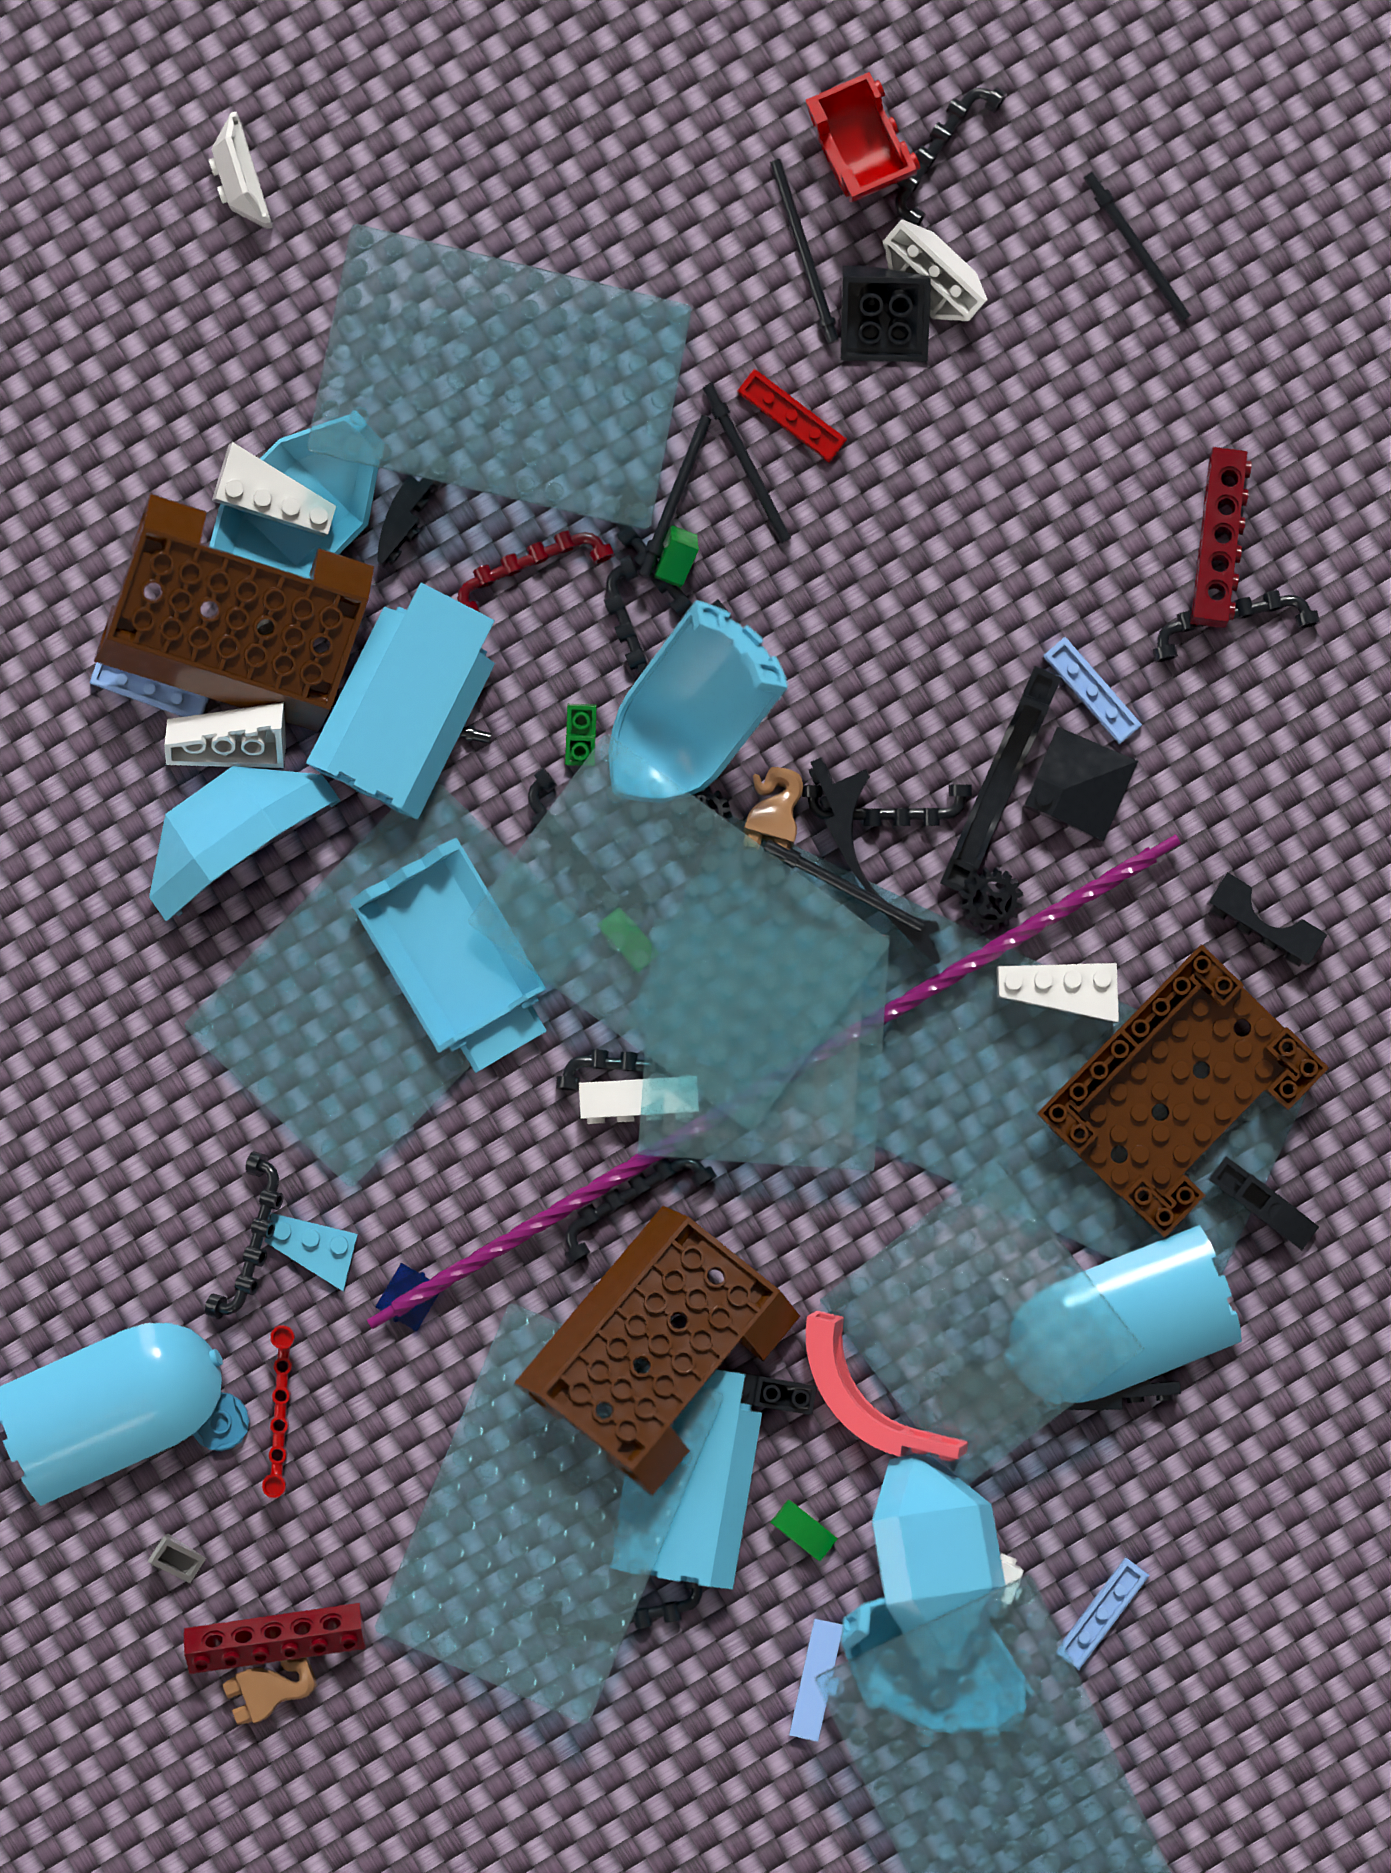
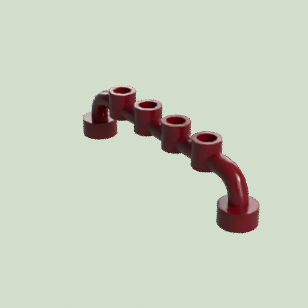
(536, 555)

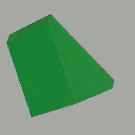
(677, 556)

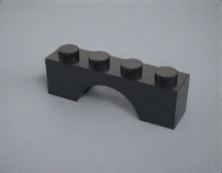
(1233, 901)

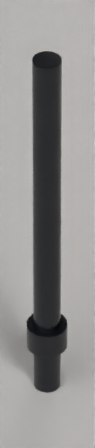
(1105, 200)
(721, 412)
(655, 546)
(794, 859)

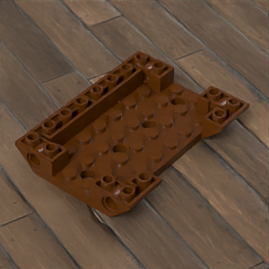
(225, 653)
(1153, 1064)
(630, 1320)

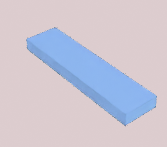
(1092, 690)
(149, 691)
(1103, 1611)
(819, 1658)

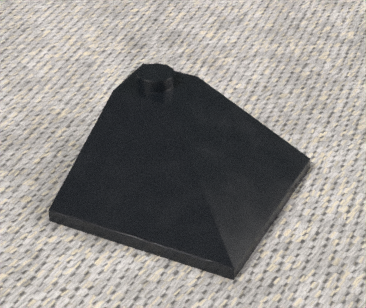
(884, 315)
(1080, 784)

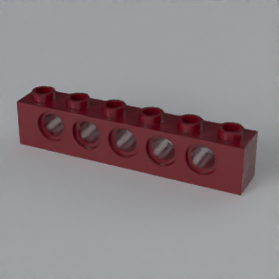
(1204, 609)
(274, 1638)

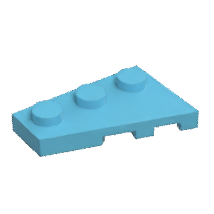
(315, 1247)

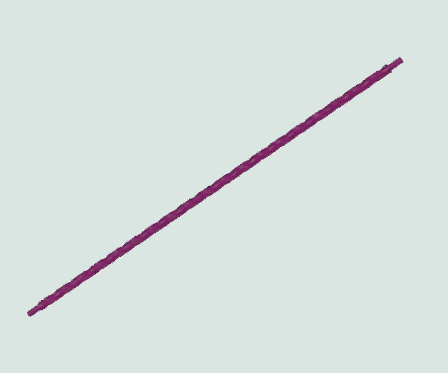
(892, 1011)

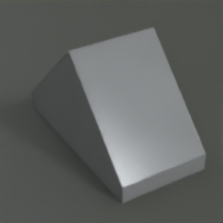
(176, 1558)

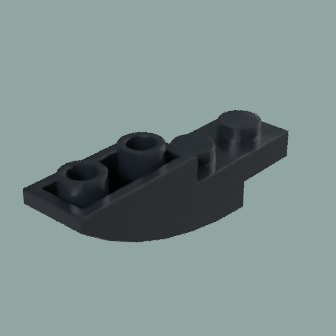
(399, 521)
(1263, 1203)
(778, 1394)

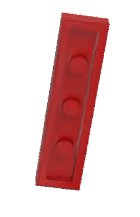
(791, 415)

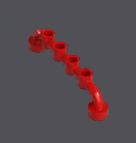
(274, 1484)

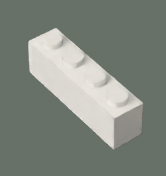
(610, 1099)

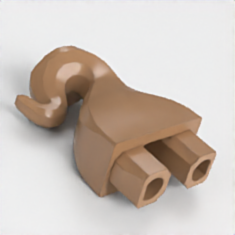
(774, 816)
(266, 1689)

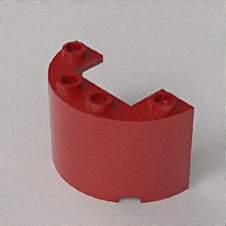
(860, 138)

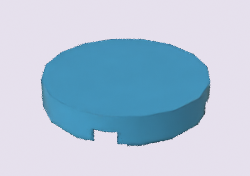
(226, 1424)

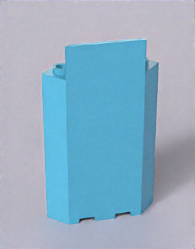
(406, 701)
(450, 973)
(711, 1514)

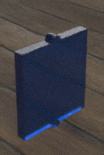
(403, 1281)

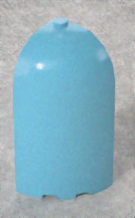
(700, 698)
(1170, 1305)
(108, 1406)

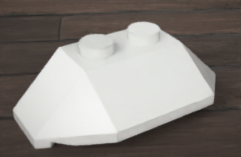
(237, 173)
(954, 284)

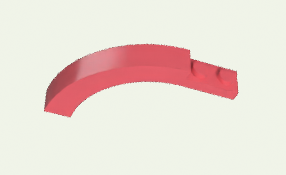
(848, 1404)

